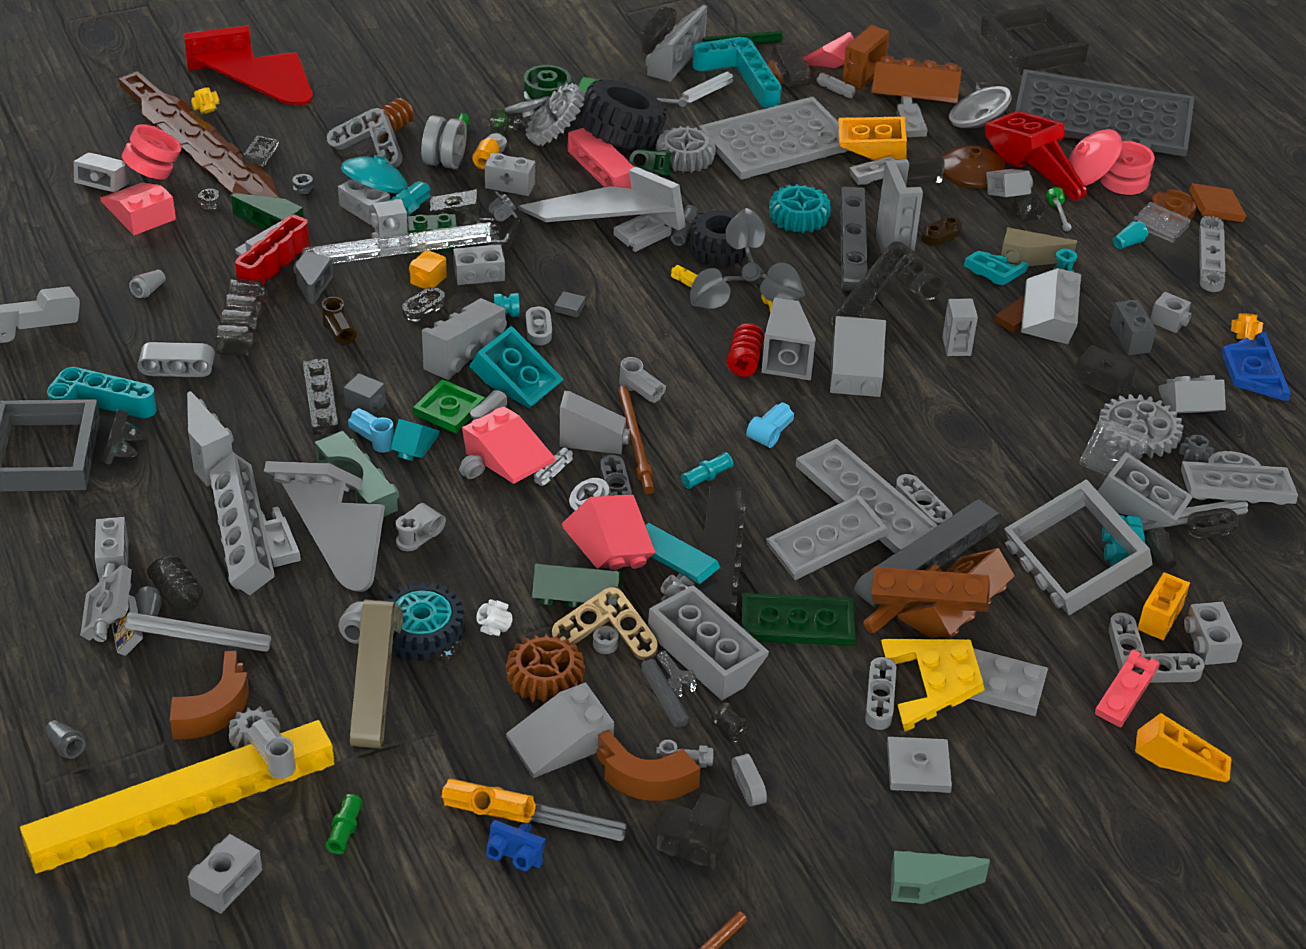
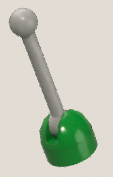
(1056, 202)

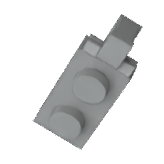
(913, 118)

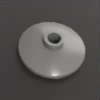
(526, 108)

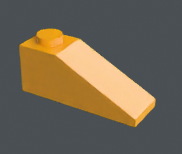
(1180, 750)

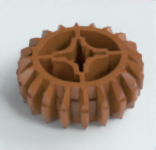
(546, 661)

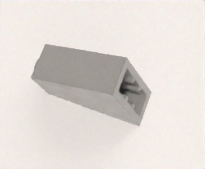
(591, 426)

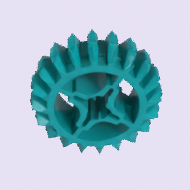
(799, 208)

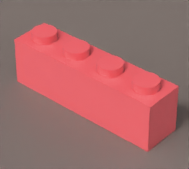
(599, 159)

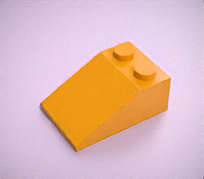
(874, 136)

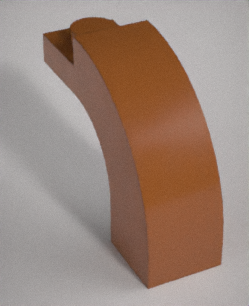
(211, 711)
(644, 778)

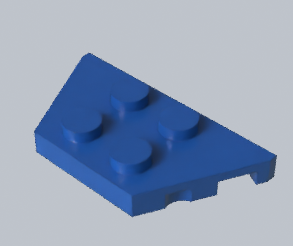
(1255, 367)

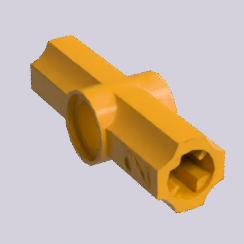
(502, 802)

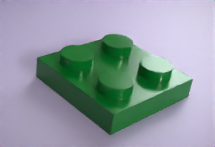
(447, 406)

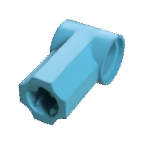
(768, 428)
(377, 430)

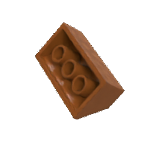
(917, 79)
(943, 620)

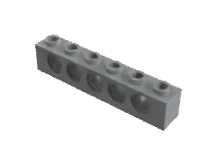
(241, 524)

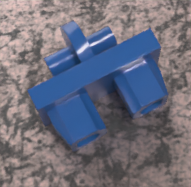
(515, 843)

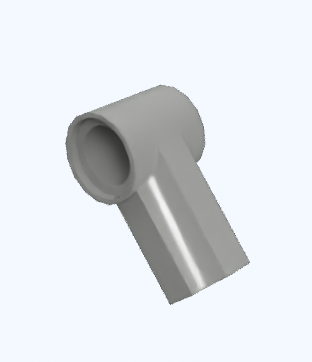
(641, 381)
(273, 748)

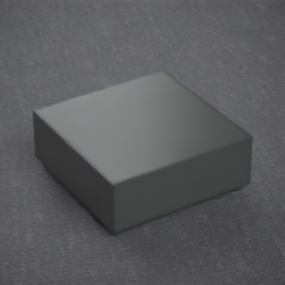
(570, 304)

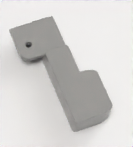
(51, 308)

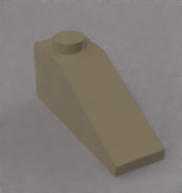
(1033, 247)

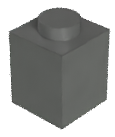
(364, 394)

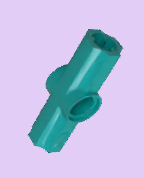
(413, 196)

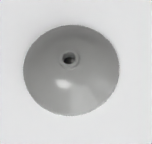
(980, 107)

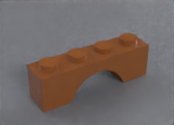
(958, 590)

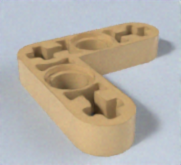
(604, 614)

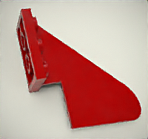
(231, 54)

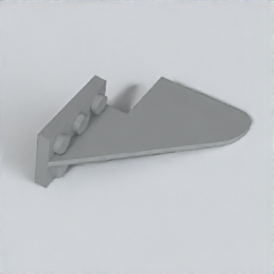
(343, 531)

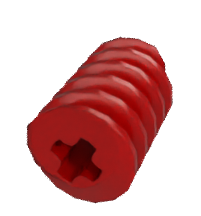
(745, 349)

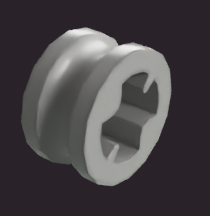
(605, 646)

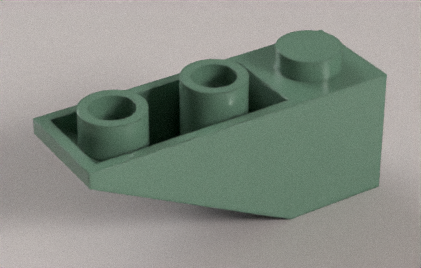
(933, 876)

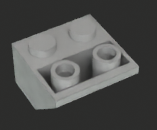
(1194, 394)

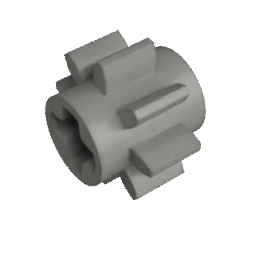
(674, 585)

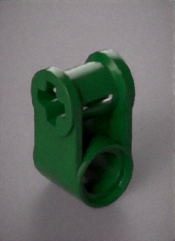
(653, 160)

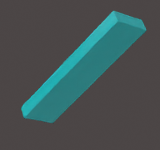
(681, 556)

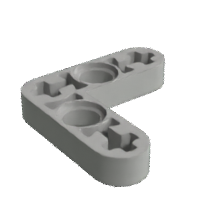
(375, 131)
(1181, 666)

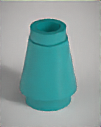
(1131, 235)

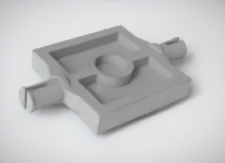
(106, 602)

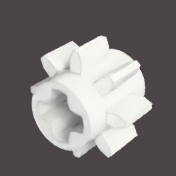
(494, 617)

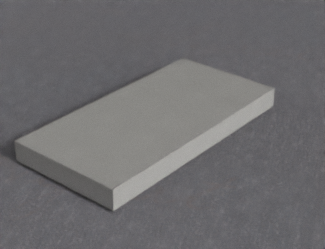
(827, 537)

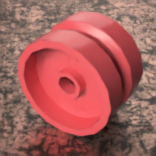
(151, 151)
(1131, 170)

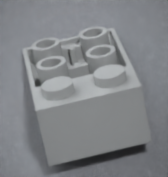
(207, 437)

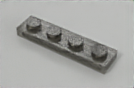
(320, 396)

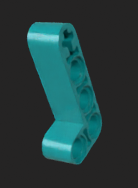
(108, 390)

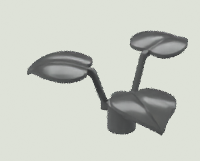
(746, 232)

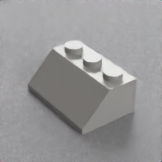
(1052, 305)

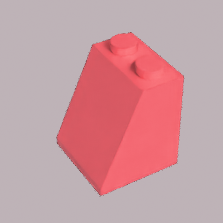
(611, 532)

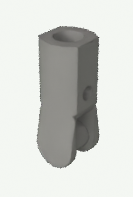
(495, 400)

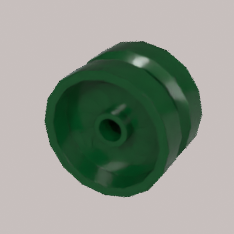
(543, 80)

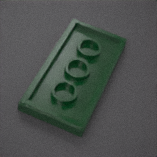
(799, 619)

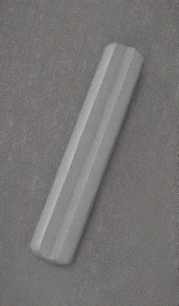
(708, 87)

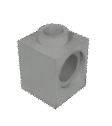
(1171, 312)

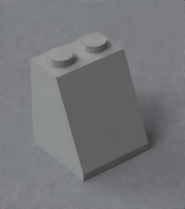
(788, 341)
(857, 356)

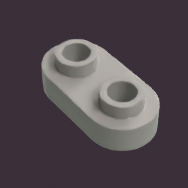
(538, 325)

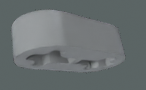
(749, 780)

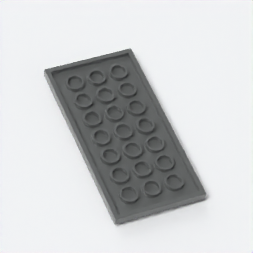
(1098, 105)

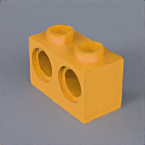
(1163, 606)

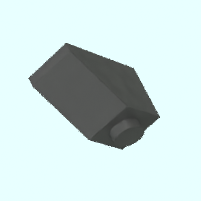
(313, 274)

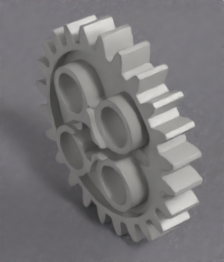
(555, 114)
(1148, 418)

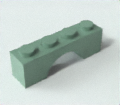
(346, 455)

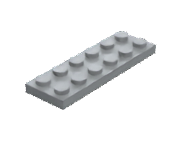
(846, 475)

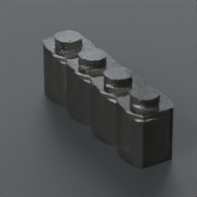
(240, 317)

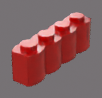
(274, 250)

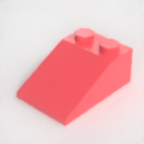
(141, 206)
(506, 445)

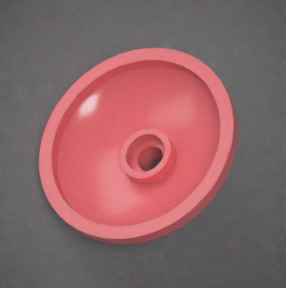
(1095, 155)

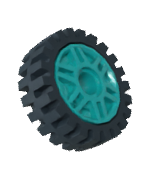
(430, 620)

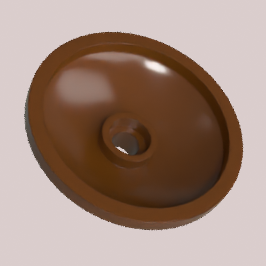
(969, 164)

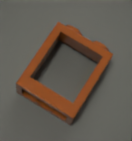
(864, 53)

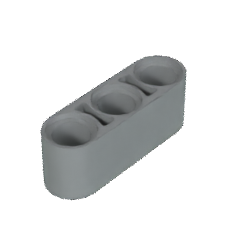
(176, 359)

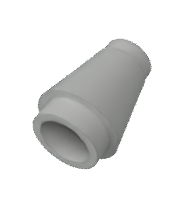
(146, 283)

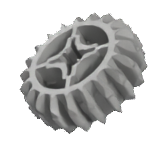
(690, 146)

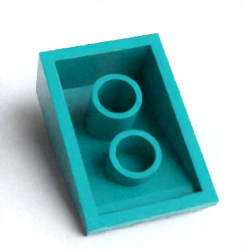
(515, 368)

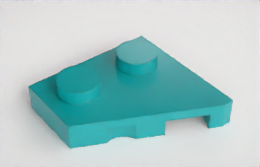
(994, 267)

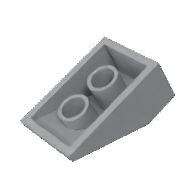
(1142, 492)
(561, 731)

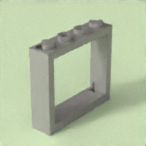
(1056, 510)

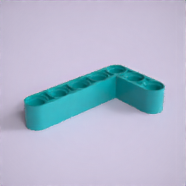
(748, 61)

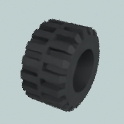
(709, 239)

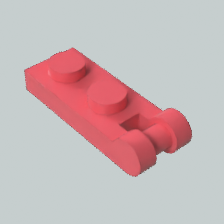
(1126, 689)

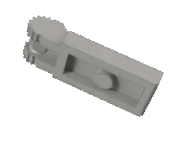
(280, 540)

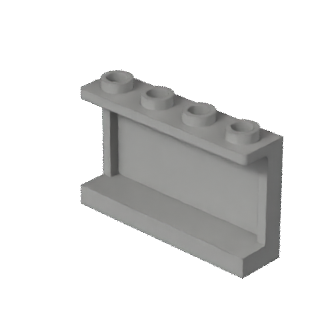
(898, 207)

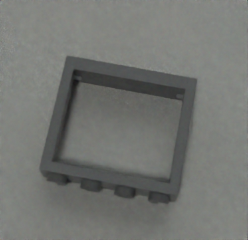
(50, 413)

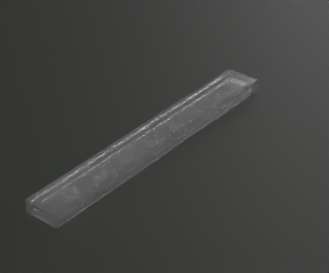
(405, 243)

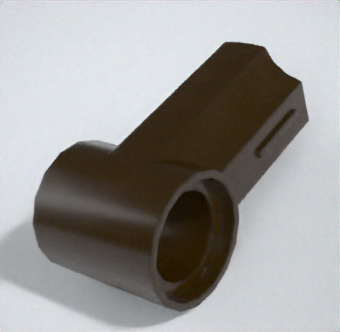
(337, 320)

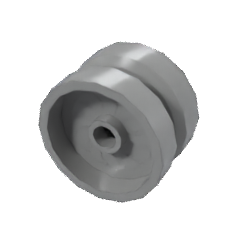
(444, 142)

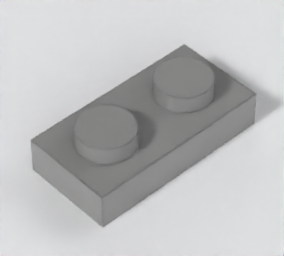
(869, 171)

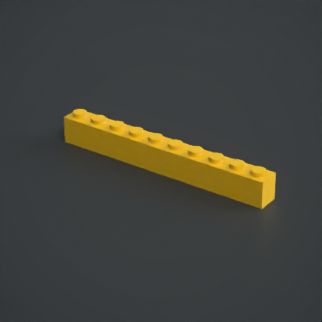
(167, 800)

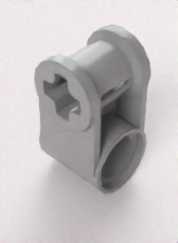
(418, 527)

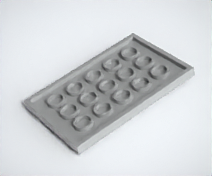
(775, 137)

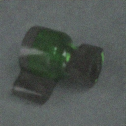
(501, 120)

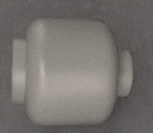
(350, 622)

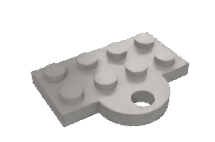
(1238, 477)

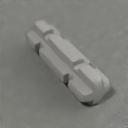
(836, 85)
(562, 458)

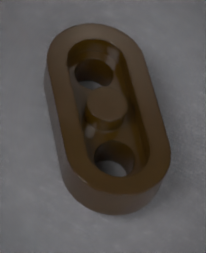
(941, 231)

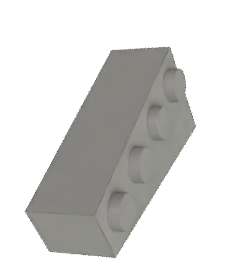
(461, 337)

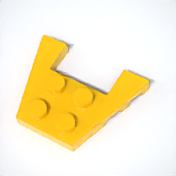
(947, 671)

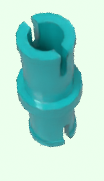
(707, 470)

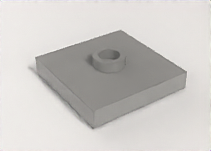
(919, 764)

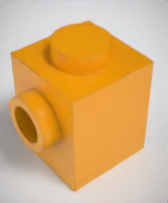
(428, 270)

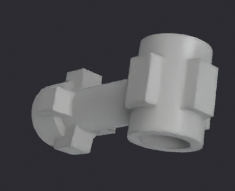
(703, 756)

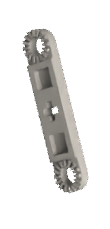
(1212, 254)

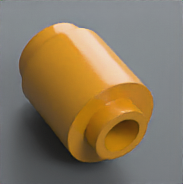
(484, 151)

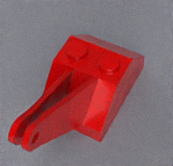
(1035, 140)

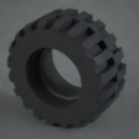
(622, 114)

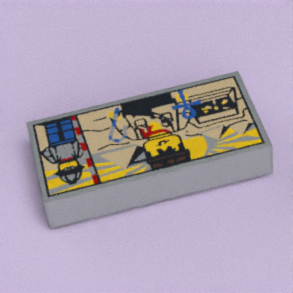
(126, 639)

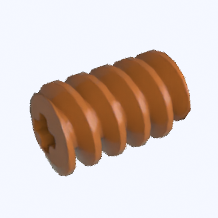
(399, 114)

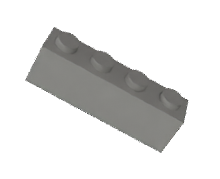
(677, 46)
(706, 641)

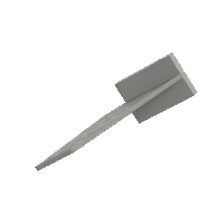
(647, 196)

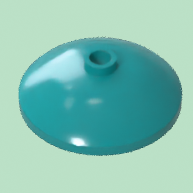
(375, 173)

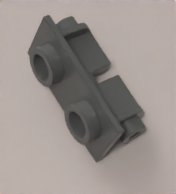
(502, 207)

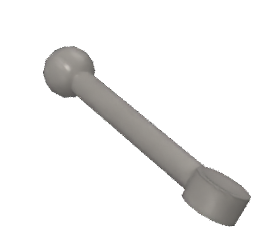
(682, 101)

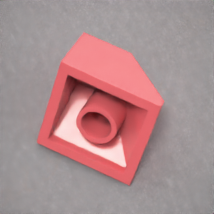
(830, 55)

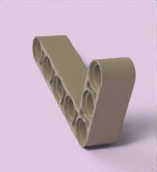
(377, 628)

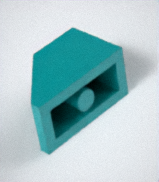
(412, 439)

